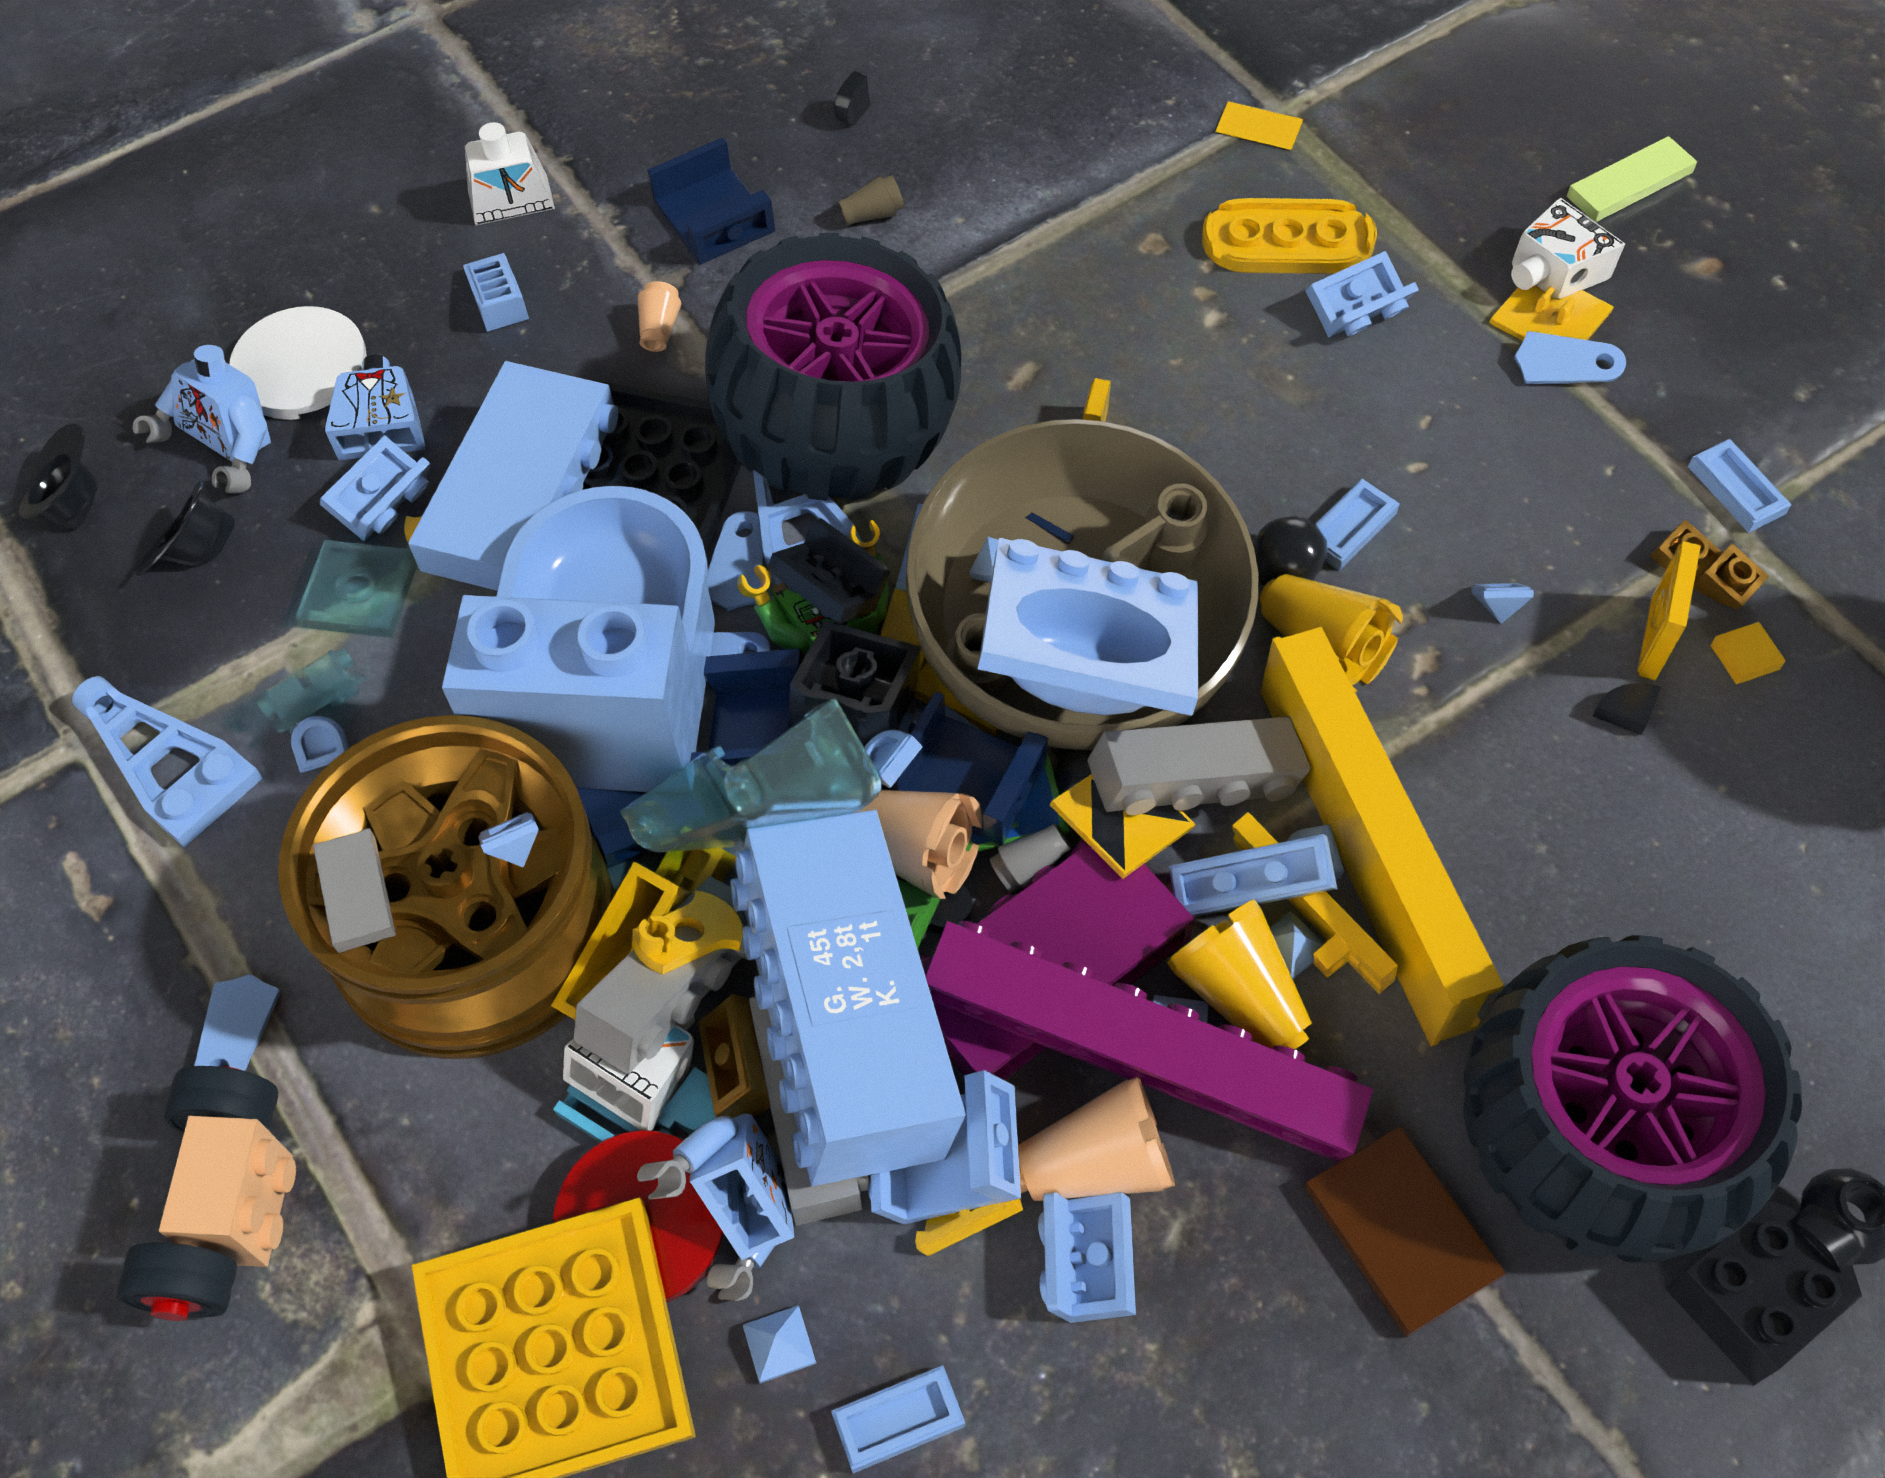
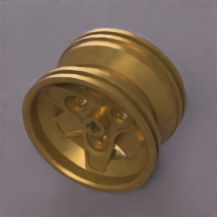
(426, 799)

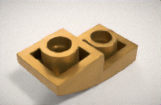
(1720, 575)

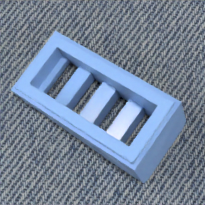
(496, 292)

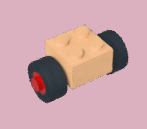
(220, 1198)

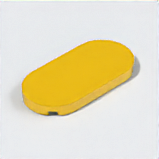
(1288, 235)

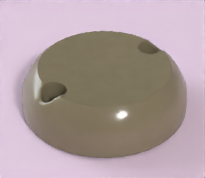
(1122, 501)

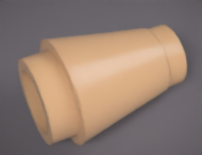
(657, 314)

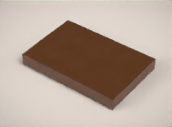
(1404, 1231)

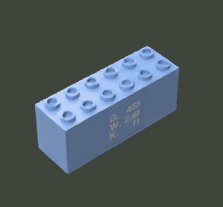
(845, 998)

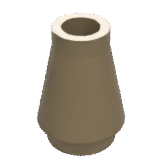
(873, 201)

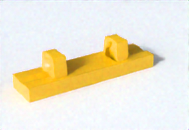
(1344, 936)

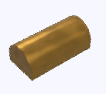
(733, 1059)

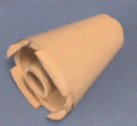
(929, 837)
(1098, 1149)

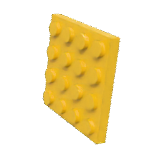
(552, 1349)

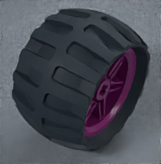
(833, 365)
(1727, 1090)

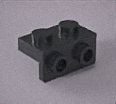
(831, 573)

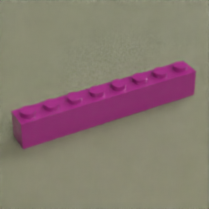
(1148, 1041)

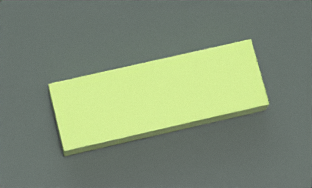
(1631, 179)

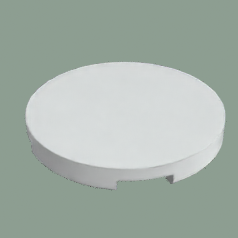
(297, 358)

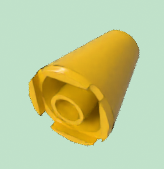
(1353, 621)
(1245, 978)

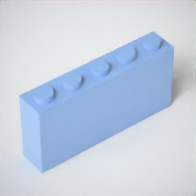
(520, 454)

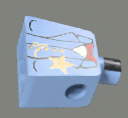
(373, 405)

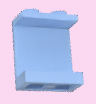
(977, 1169)

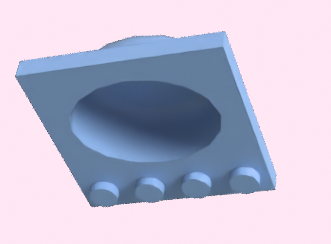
(1091, 631)

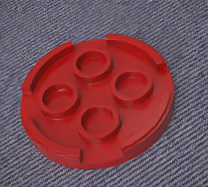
(681, 1226)

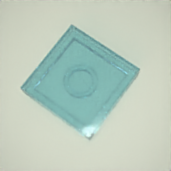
(357, 589)

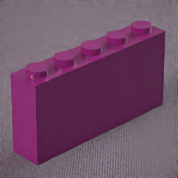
(1074, 916)

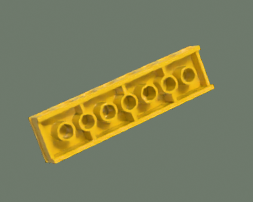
(1380, 838)

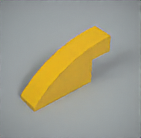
(638, 897)

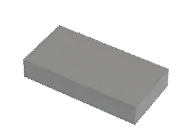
(354, 890)

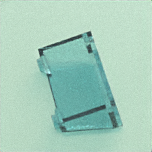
(799, 776)

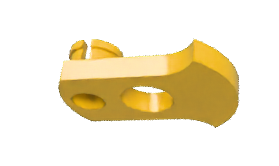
(707, 914)

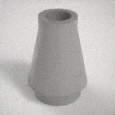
(1026, 856)

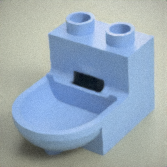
(594, 638)

